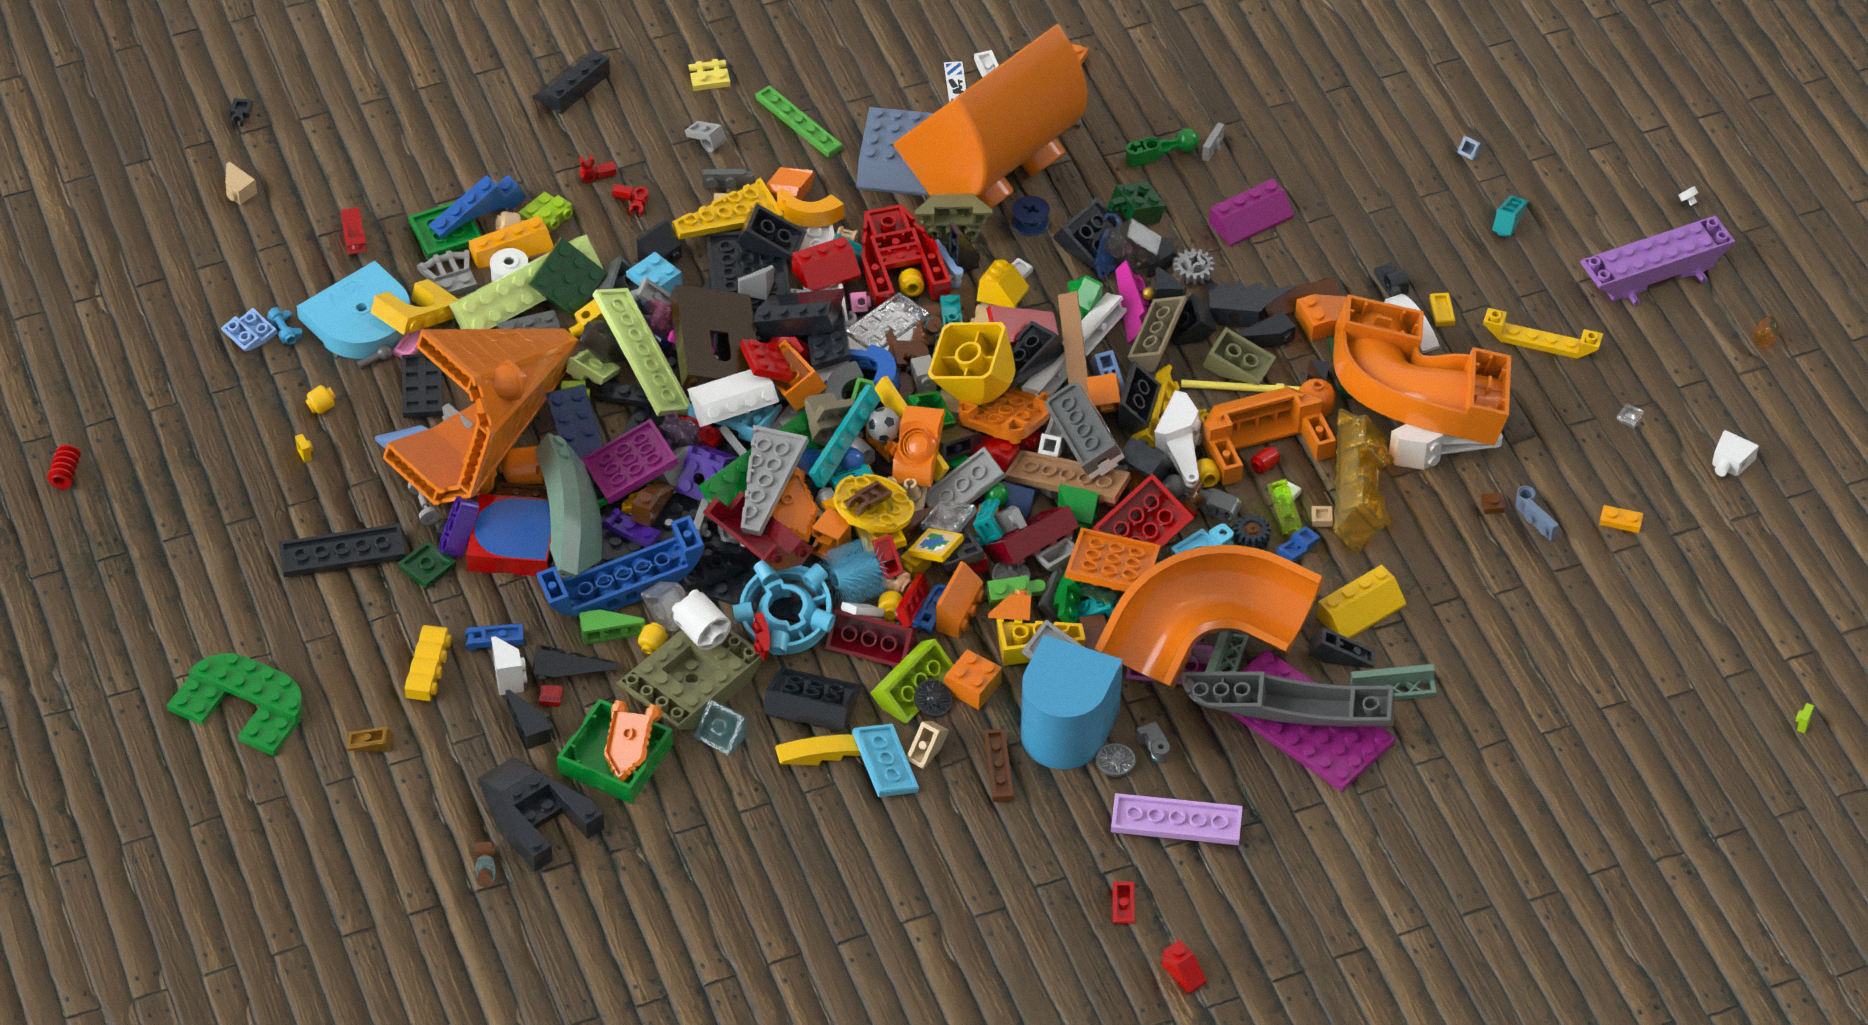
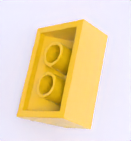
(1002, 285)

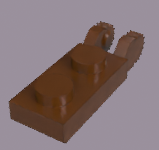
(869, 497)

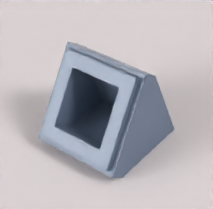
(1469, 148)

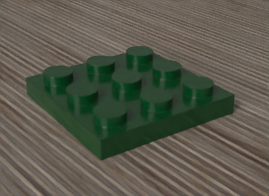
(567, 277)

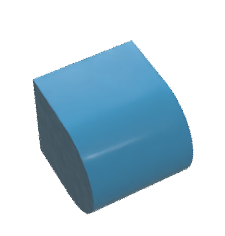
(1068, 703)

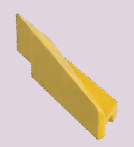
(1165, 394)

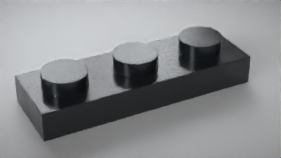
(622, 394)

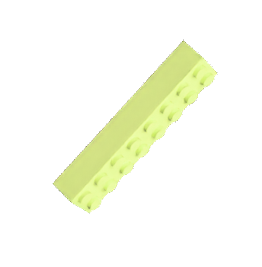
(508, 294)

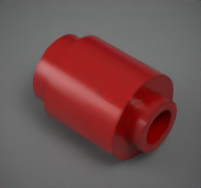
(1265, 459)

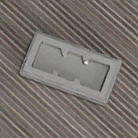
(1213, 142)

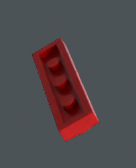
(912, 600)

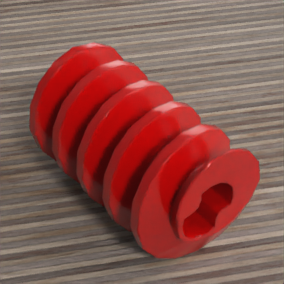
(63, 466)

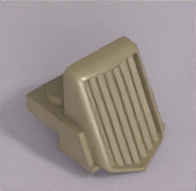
(825, 415)

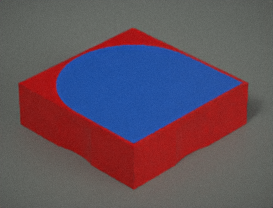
(510, 536)

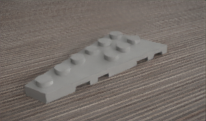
(769, 471)

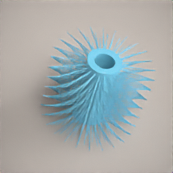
(855, 571)

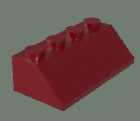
(870, 637)

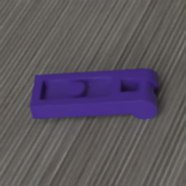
(631, 530)

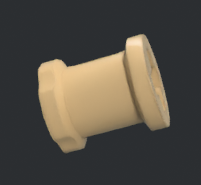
(852, 235)

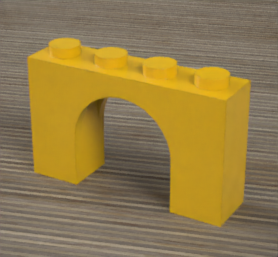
(410, 318)

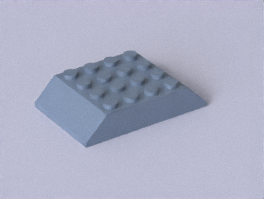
(880, 163)

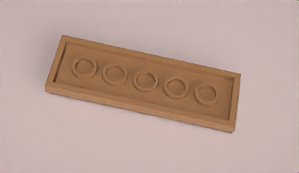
(1051, 471)

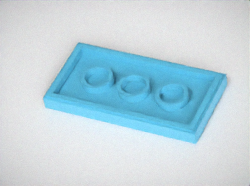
(885, 760)

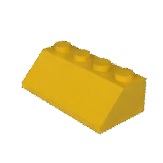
(1361, 603)

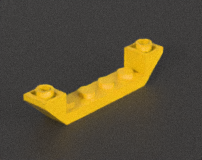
(1541, 340)

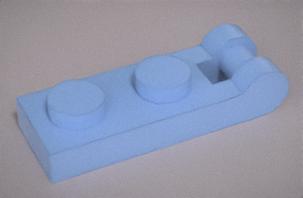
(955, 272)

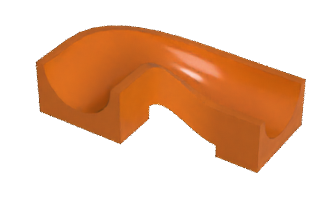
(1446, 393)
(1207, 594)

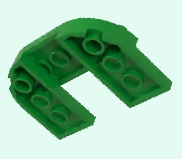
(235, 674)

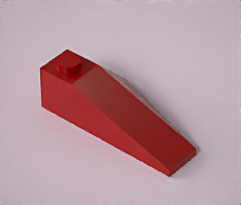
(1001, 451)

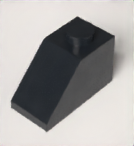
(1164, 257)

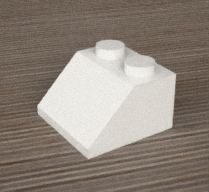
(508, 667)

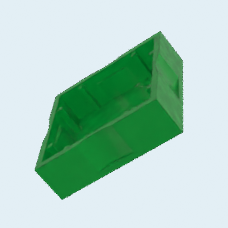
(585, 759)

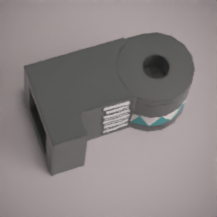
(1155, 742)

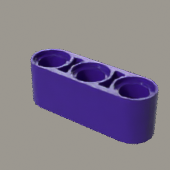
(458, 527)

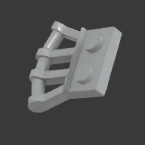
(454, 282)

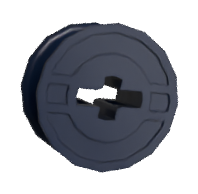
(1030, 215)

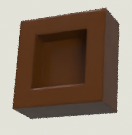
(1492, 503)

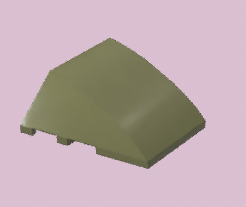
(962, 209)

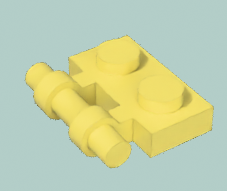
(709, 79)

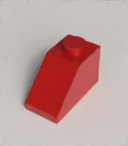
(1183, 966)

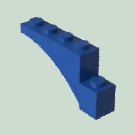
(480, 199)

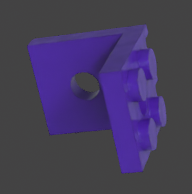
(701, 460)

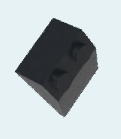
(770, 234)

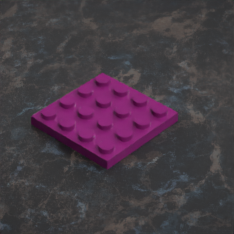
(630, 461)

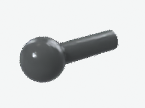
(383, 352)

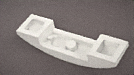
(1429, 340)

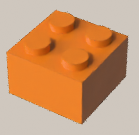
(973, 679)

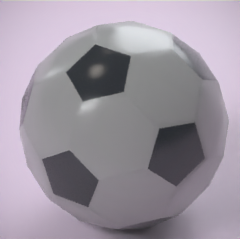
(883, 424)

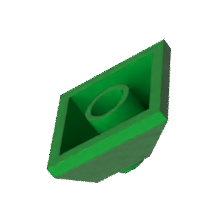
(1082, 504)

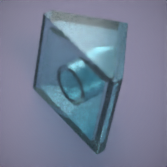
(721, 727)

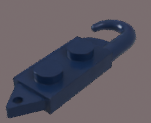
(1105, 261)

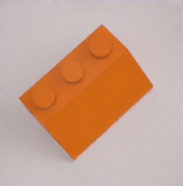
(959, 601)

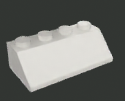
(731, 397)

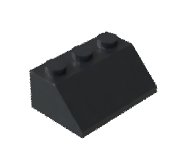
(1137, 400)

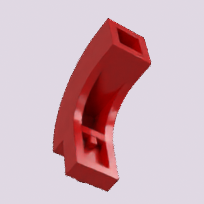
(353, 230)

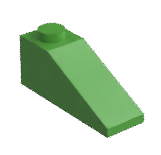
(607, 625)

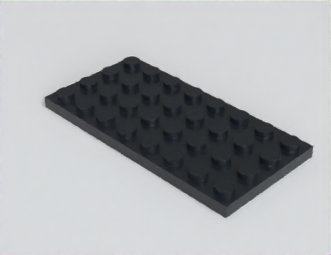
(732, 261)

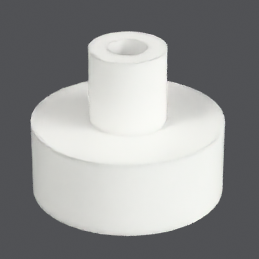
(1689, 195)

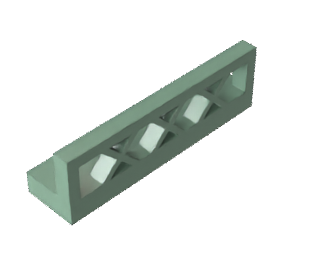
(1218, 658)
(1406, 676)

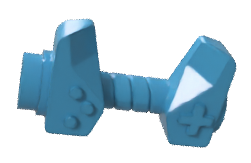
(287, 334)

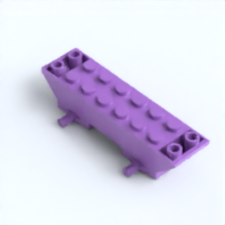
(1676, 252)

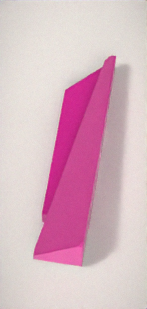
(1131, 290)

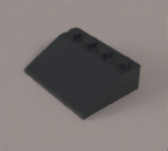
(799, 313)
(811, 699)

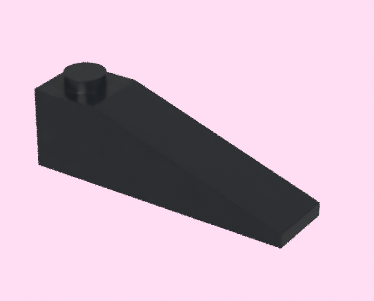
(1034, 351)

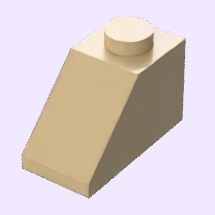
(239, 184)
(927, 743)

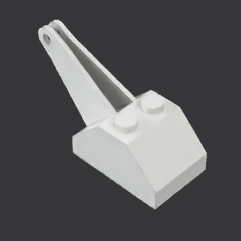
(1179, 435)
(1423, 448)

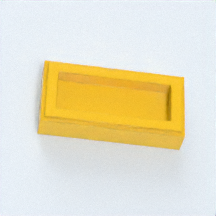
(1442, 309)

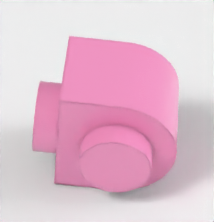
(859, 302)

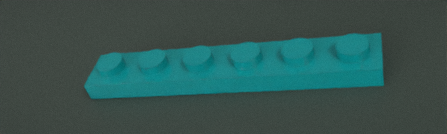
(844, 436)

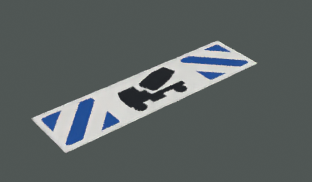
(954, 78)

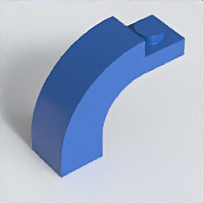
(879, 360)

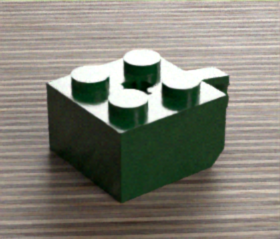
(1137, 202)

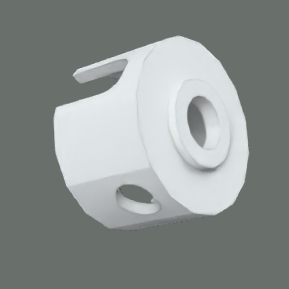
(506, 261)

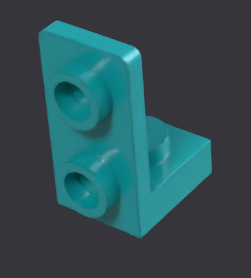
(985, 522)
(1093, 607)

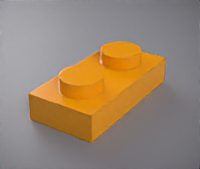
(1621, 519)

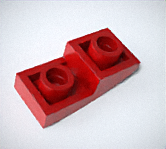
(762, 638)

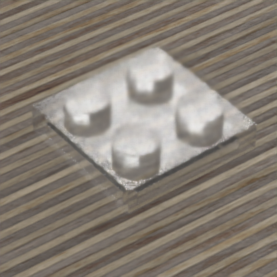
(949, 516)

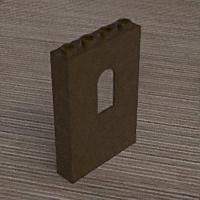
(696, 314)

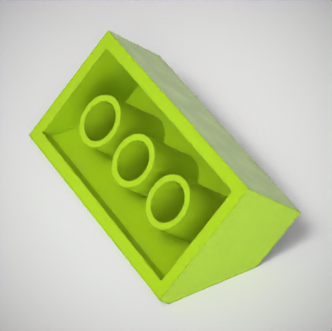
(898, 688)

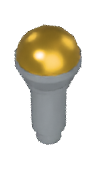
(1149, 293)

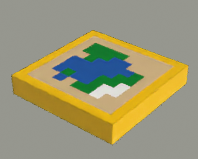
(935, 545)

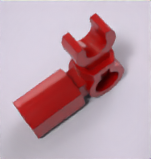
(589, 173)
(638, 195)

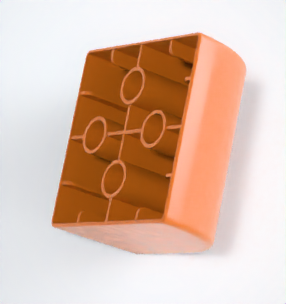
(1001, 123)

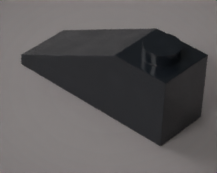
(962, 250)
(1271, 332)
(1340, 650)
(529, 720)

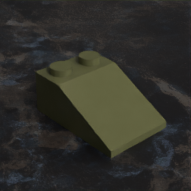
(1238, 359)

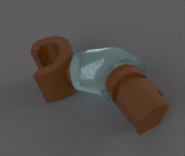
(933, 322)
(485, 867)

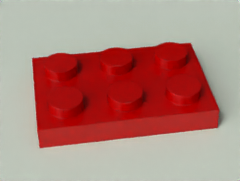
(766, 360)

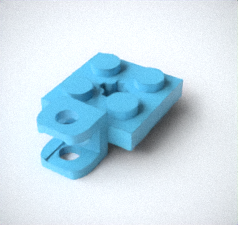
(1202, 538)

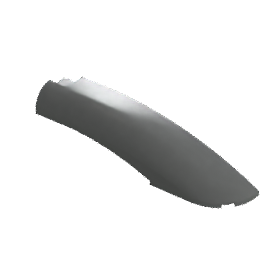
(1291, 700)

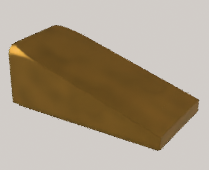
(371, 740)

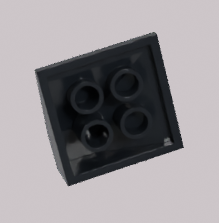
(1083, 232)

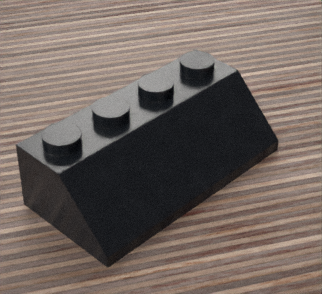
(574, 82)

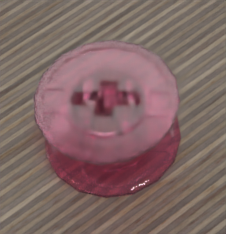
(660, 316)

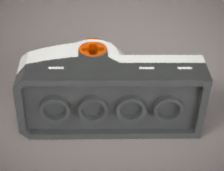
(1084, 430)

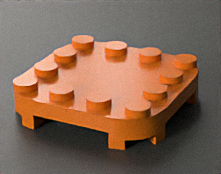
(1008, 417)

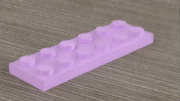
(1176, 819)

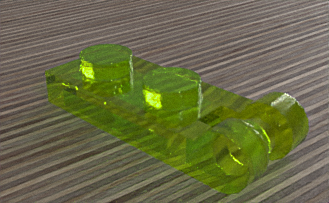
(1284, 505)

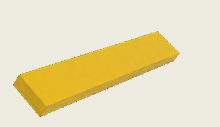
(891, 398)

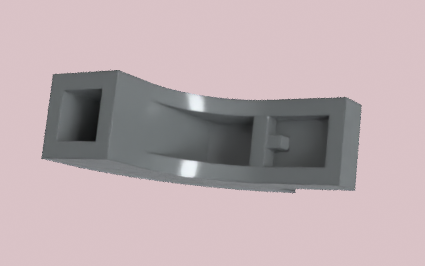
(843, 379)

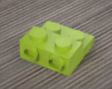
(550, 209)

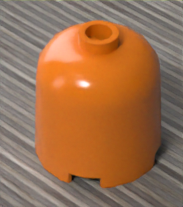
(522, 466)

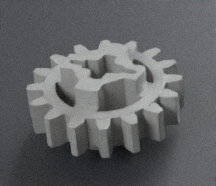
(1193, 266)

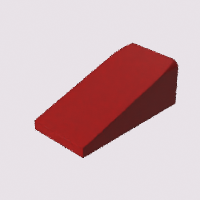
(1123, 902)

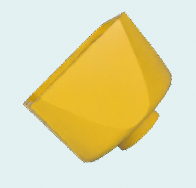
(973, 361)

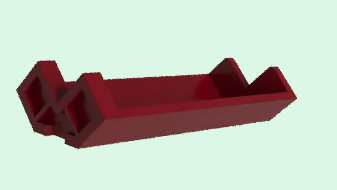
(775, 546)

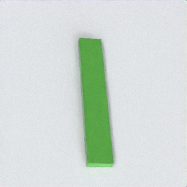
(799, 121)

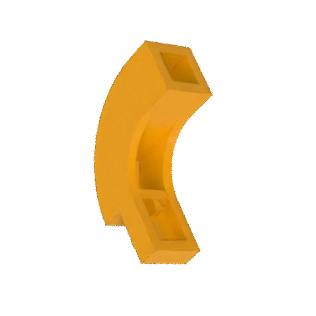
(810, 214)

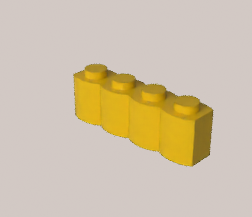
(427, 663)

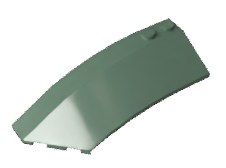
(573, 507)

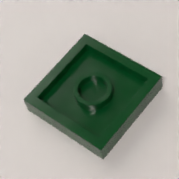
(426, 564)

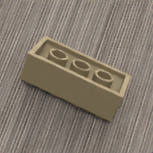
(1156, 331)

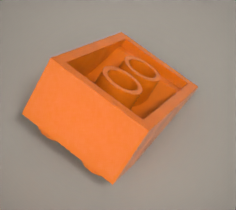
(1319, 314)

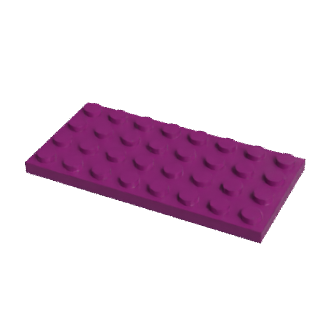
(1329, 751)

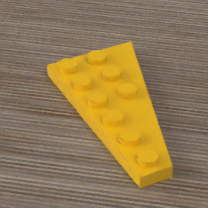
(726, 212)

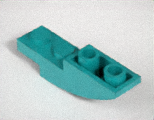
(950, 309)

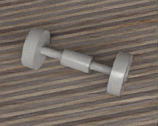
(428, 515)

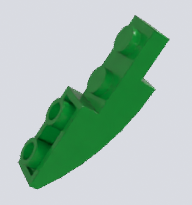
(1067, 599)

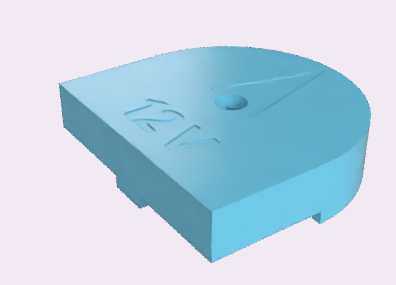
(344, 316)

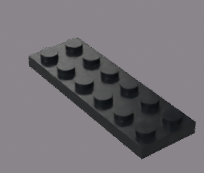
(341, 550)

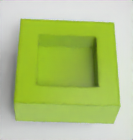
(1804, 717)

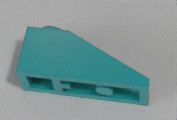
(1509, 215)

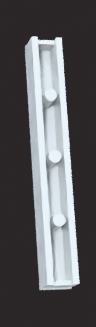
(1095, 327)

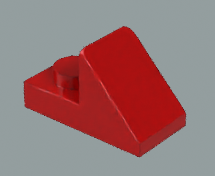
(889, 555)

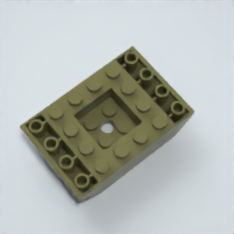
(718, 672)

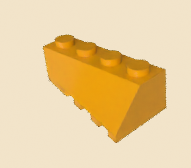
(528, 236)

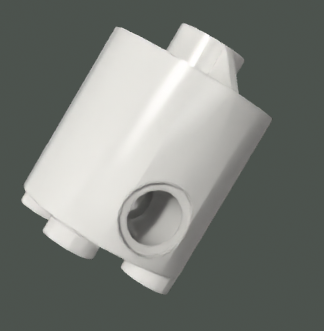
(701, 620)

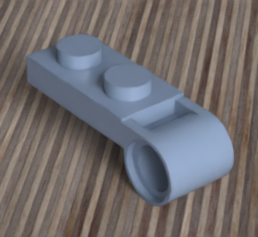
(1534, 514)

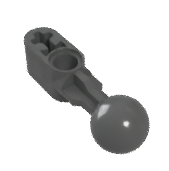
(1216, 502)

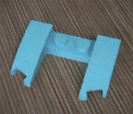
(744, 423)

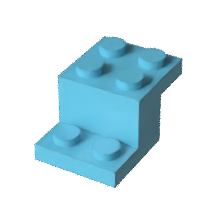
(658, 271)

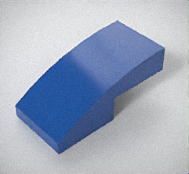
(1300, 543)

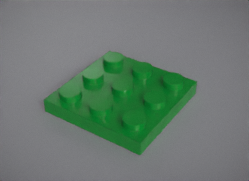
(431, 242)

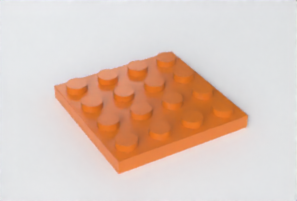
(1109, 559)

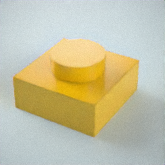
(304, 447)

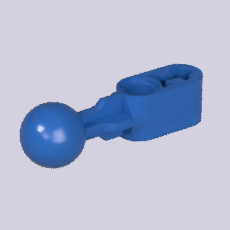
(851, 460)

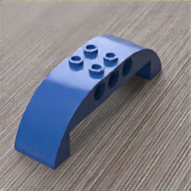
(623, 579)

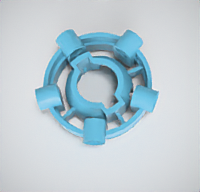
(783, 637)

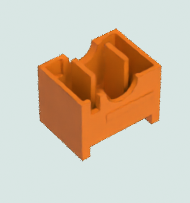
(1105, 392)
(831, 532)

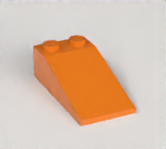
(804, 380)

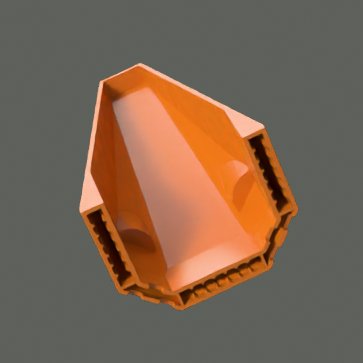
(507, 379)

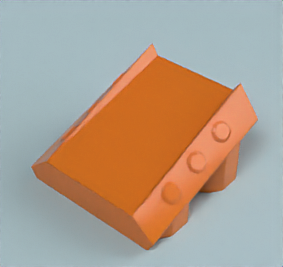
(794, 181)

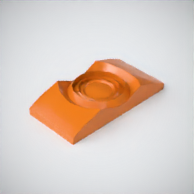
(918, 445)

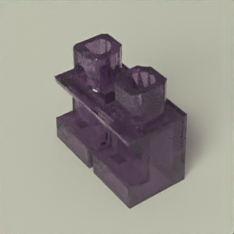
(679, 432)

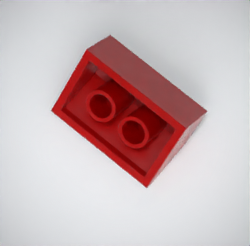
(826, 264)

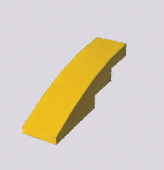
(813, 750)

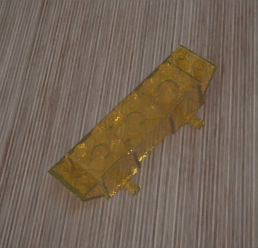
(1358, 501)

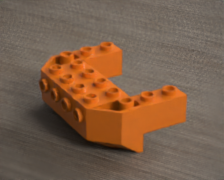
(1261, 420)

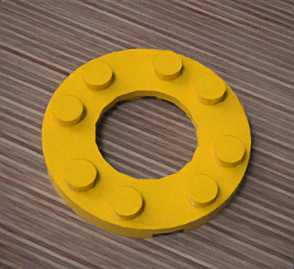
(885, 523)

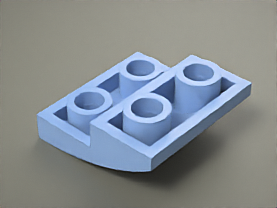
(249, 330)

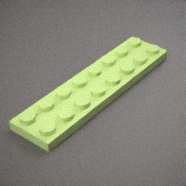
(642, 351)

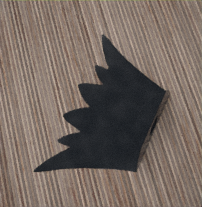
(1240, 300)

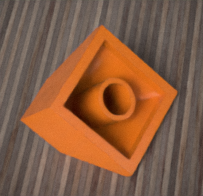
(1014, 606)

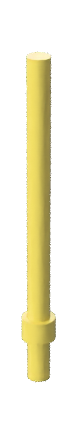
(1232, 386)

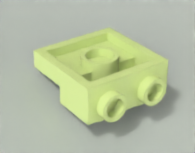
(587, 365)

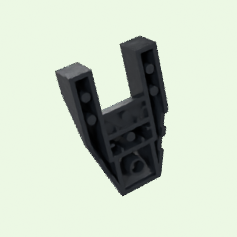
(525, 800)

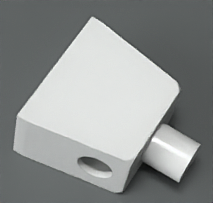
(1733, 454)

